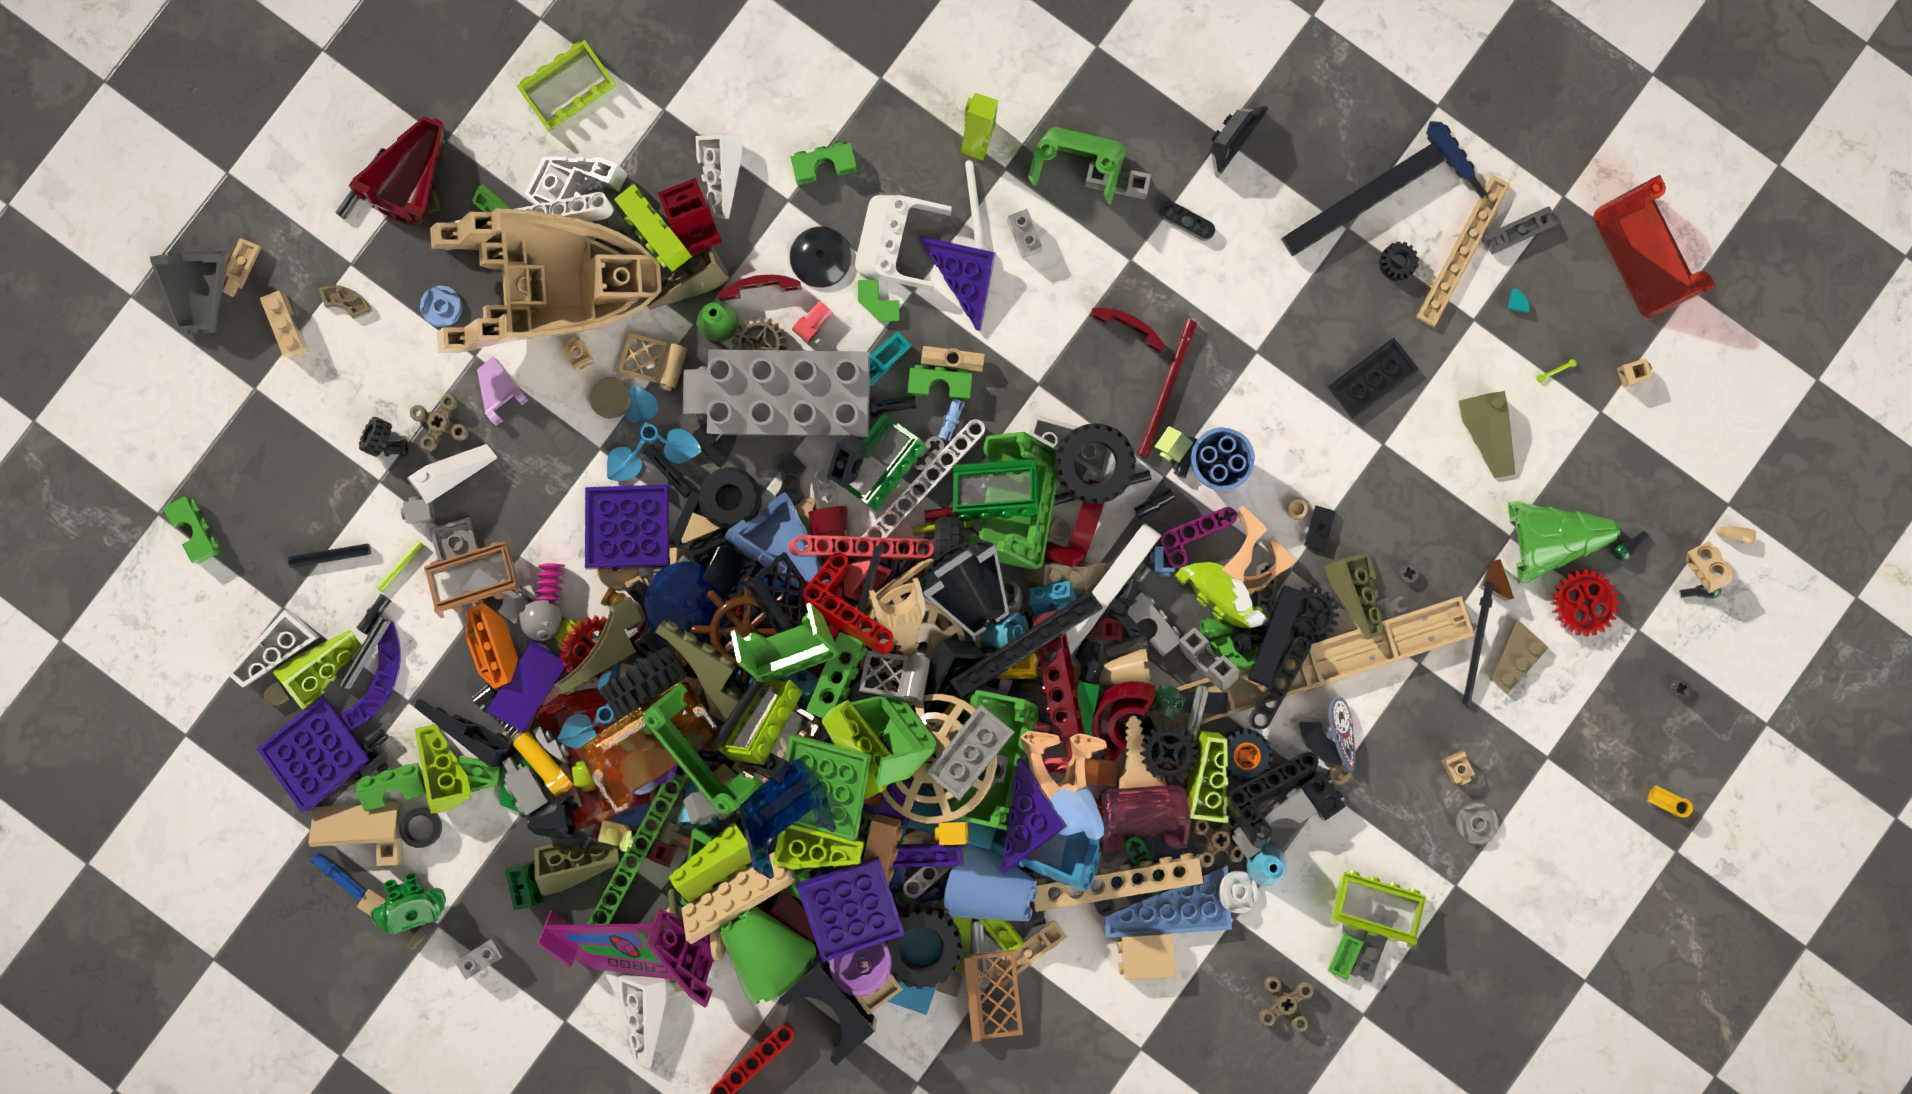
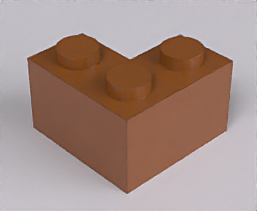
(1101, 771)

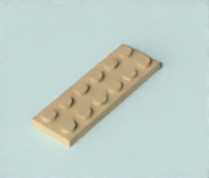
(732, 899)

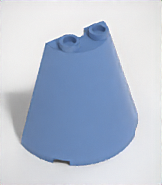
(984, 892)

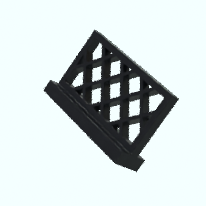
(766, 599)

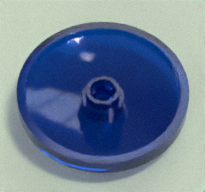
(681, 597)

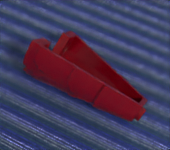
(404, 173)

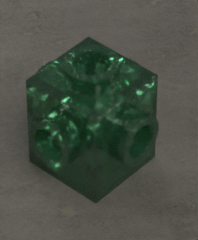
(1168, 702)

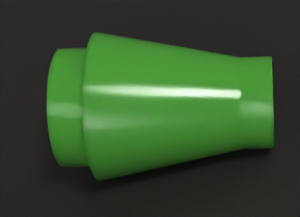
(1213, 628)

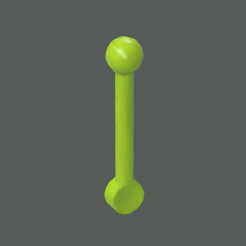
(1540, 378)

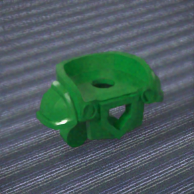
(405, 902)

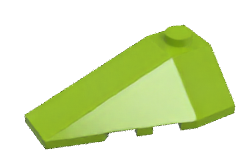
(312, 670)
(442, 774)
(807, 848)

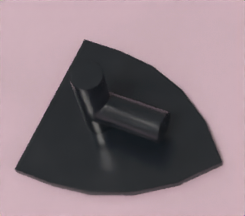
(714, 446)

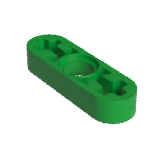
(1141, 847)

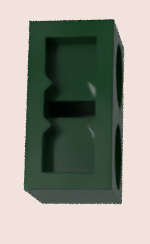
(523, 886)

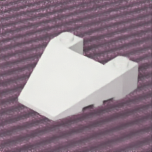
(560, 177)

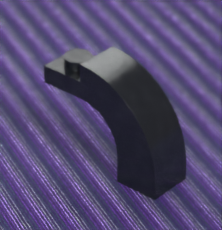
(649, 640)

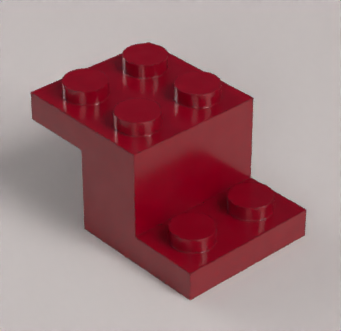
(689, 216)

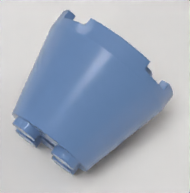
(1232, 449)

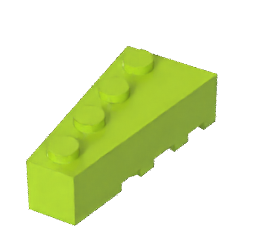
(652, 228)
(1208, 780)
(712, 864)

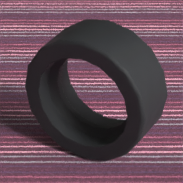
(404, 829)

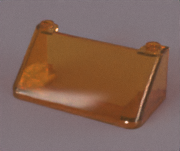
(631, 756)

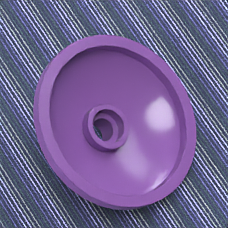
(853, 978)

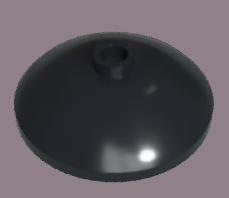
(827, 269)

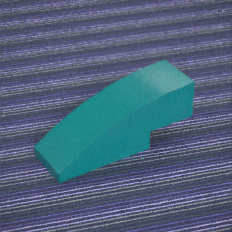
(887, 356)

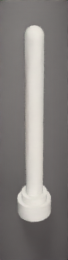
(979, 243)

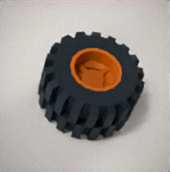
(1247, 754)

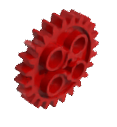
(1603, 597)
(574, 639)

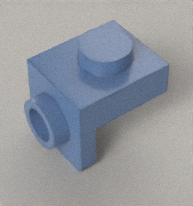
(1156, 559)

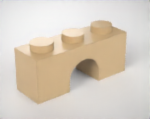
(280, 318)

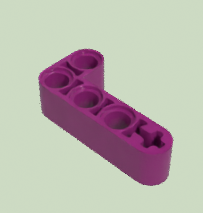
(1199, 532)

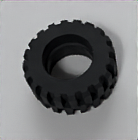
(1122, 473)
(643, 682)
(950, 954)

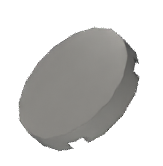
(1477, 823)

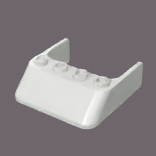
(883, 237)

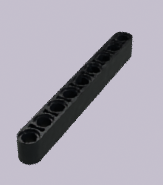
(1362, 199)

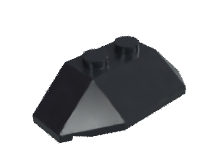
(1233, 136)

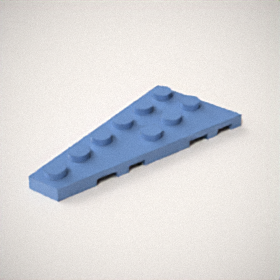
(1174, 911)

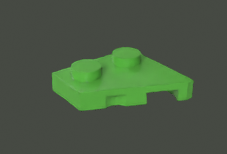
(479, 773)

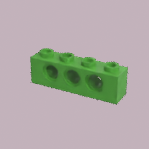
(845, 645)

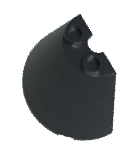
(968, 586)

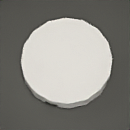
(1238, 892)

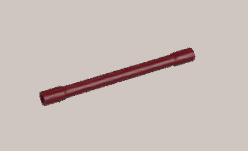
(1185, 337)

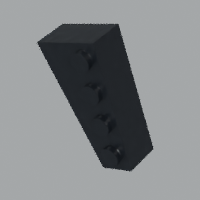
(946, 663)

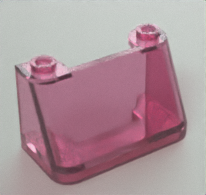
(1145, 813)

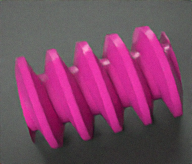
(550, 582)

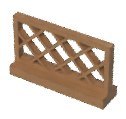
(974, 996)

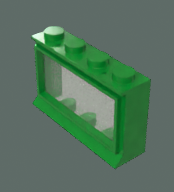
(886, 461)
(996, 489)

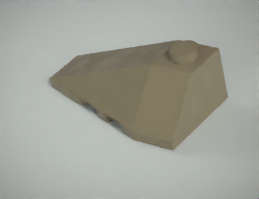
(698, 275)

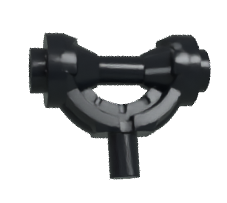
(1244, 643)

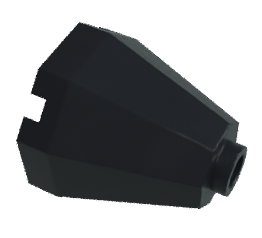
(554, 819)

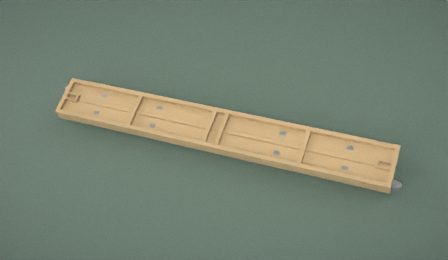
(1347, 656)

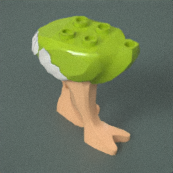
(1226, 588)

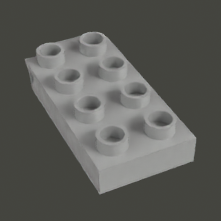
(781, 393)

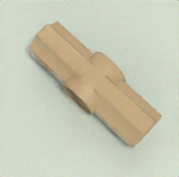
(938, 357)

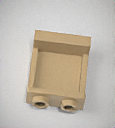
(1146, 956)

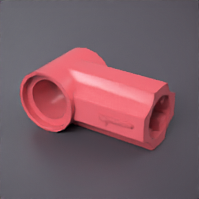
(808, 326)

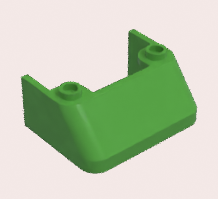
(1108, 153)
(787, 651)
(902, 733)

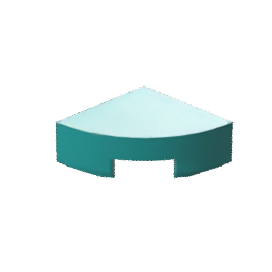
(1518, 301)

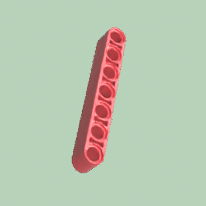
(851, 547)

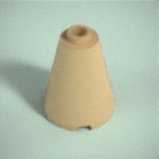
(1125, 669)

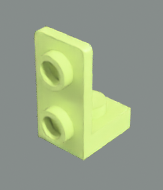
(616, 834)

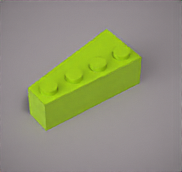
(979, 125)
(852, 732)

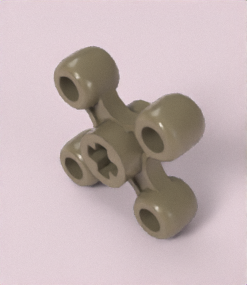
(432, 419)
(1211, 845)
(1291, 1010)

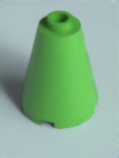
(717, 321)

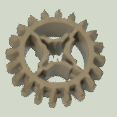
(743, 336)

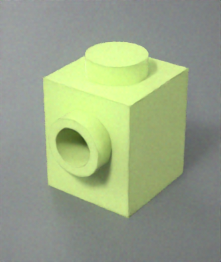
(1173, 445)

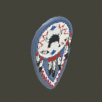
(1342, 731)

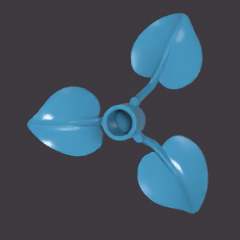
(679, 446)
(578, 727)

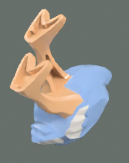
(1068, 793)

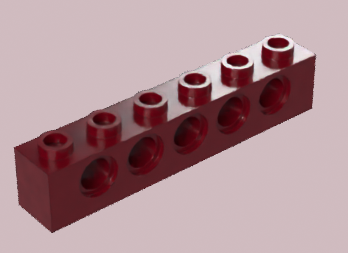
(1065, 684)

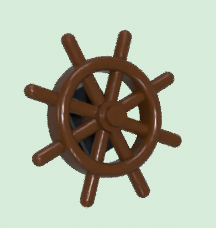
(747, 621)

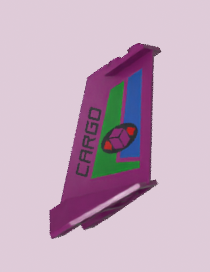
(634, 949)

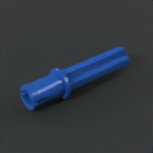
(338, 876)

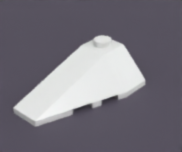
(720, 163)
(445, 474)
(644, 1005)

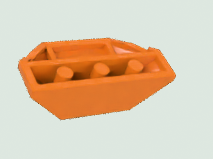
(490, 645)

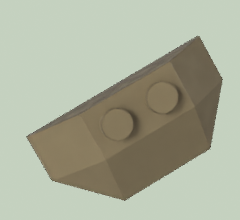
(1083, 576)

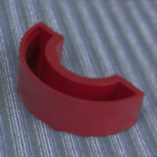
(1116, 702)

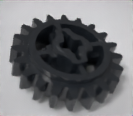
(1184, 740)

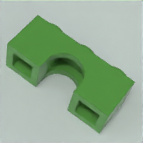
(839, 156)
(958, 382)
(202, 543)
(406, 779)

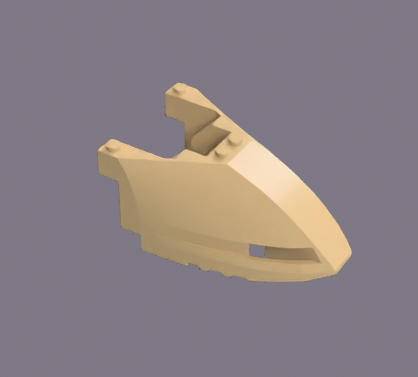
(550, 276)

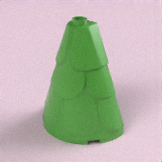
(1556, 537)

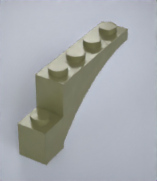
(610, 648)
(709, 667)

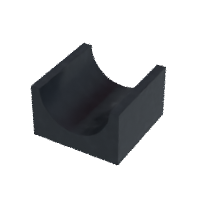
(854, 1020)

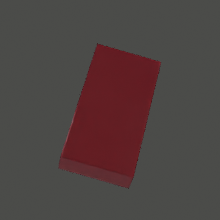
(1063, 555)

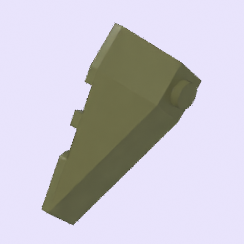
(1489, 425)
(1354, 586)
(564, 867)

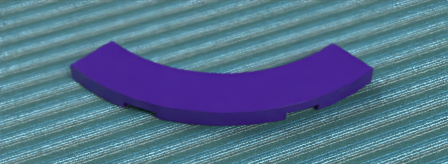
(382, 684)

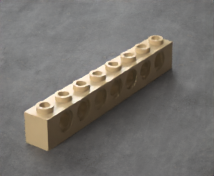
(1191, 876)

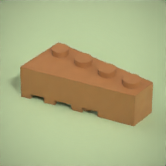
(883, 841)

